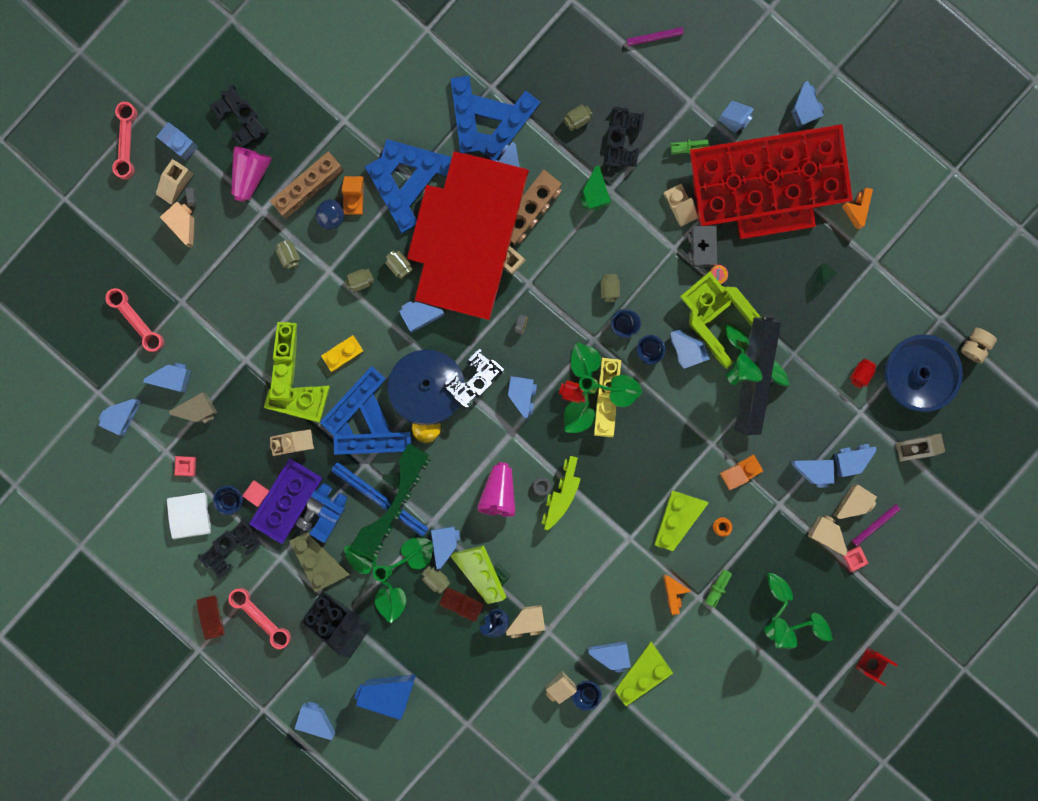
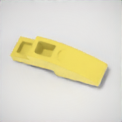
(605, 408)

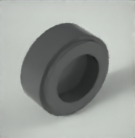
(191, 197)
(521, 324)
(542, 486)

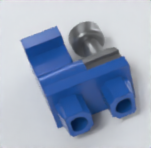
(328, 511)

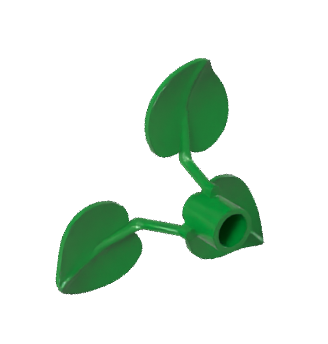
(746, 369)
(623, 389)
(391, 601)
(779, 630)

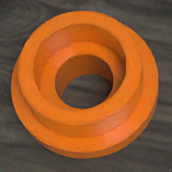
(728, 529)

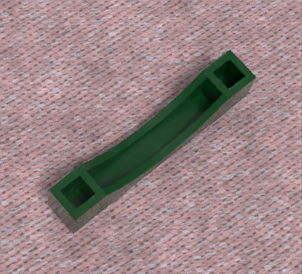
(410, 464)

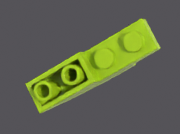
(284, 361)
(560, 502)

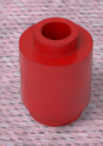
(863, 373)
(572, 392)

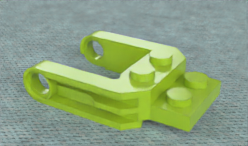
(706, 301)

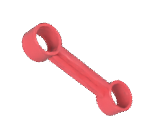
(124, 140)
(134, 320)
(265, 623)

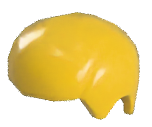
(426, 433)

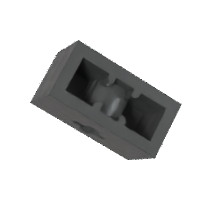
(708, 256)

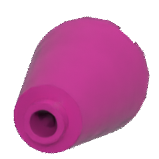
(247, 172)
(498, 492)

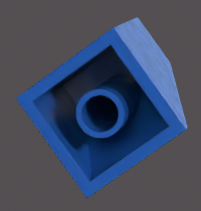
(386, 695)

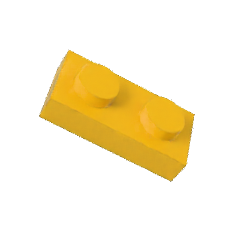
(342, 353)

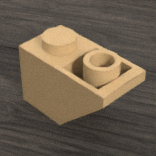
(173, 181)
(291, 442)
(527, 620)

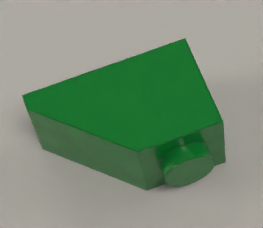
(595, 192)

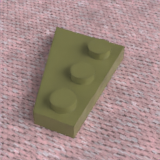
(317, 562)

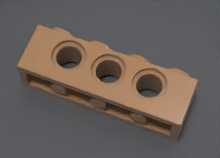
(543, 182)
(306, 185)

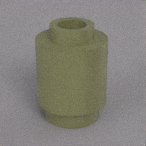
(578, 117)
(288, 254)
(398, 264)
(359, 280)
(610, 287)
(435, 579)

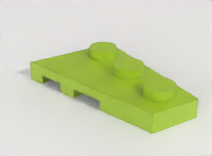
(480, 572)
(644, 675)

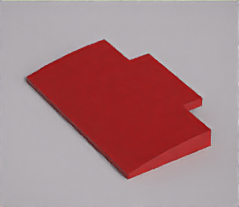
(771, 180)
(467, 234)

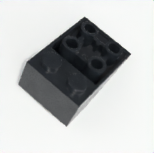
(336, 624)

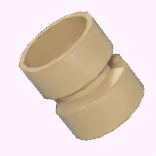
(983, 340)

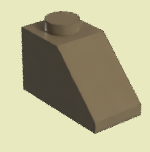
(196, 409)
(920, 447)

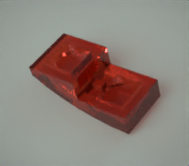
(461, 604)
(210, 617)

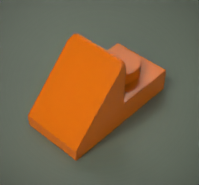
(353, 195)
(858, 213)
(741, 472)
(672, 589)

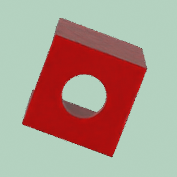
(882, 663)

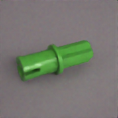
(684, 147)
(718, 589)

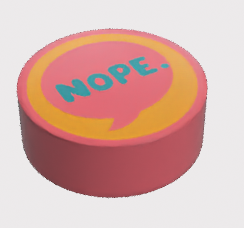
(719, 273)

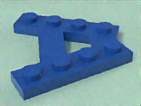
(511, 118)
(397, 200)
(363, 397)

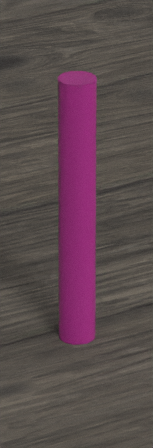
(655, 36)
(875, 525)

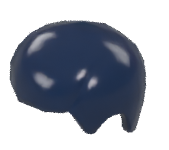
(329, 214)
(625, 323)
(651, 349)
(227, 500)
(495, 624)
(587, 696)

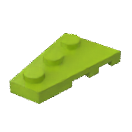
(303, 403)
(678, 518)

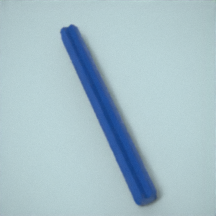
(378, 498)

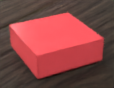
(185, 466)
(256, 493)
(855, 559)

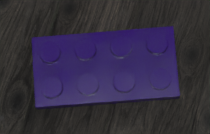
(286, 501)

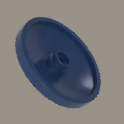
(939, 369)
(420, 403)

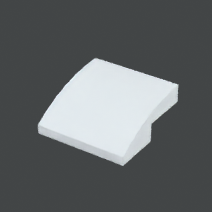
(188, 516)

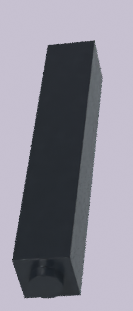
(755, 394)

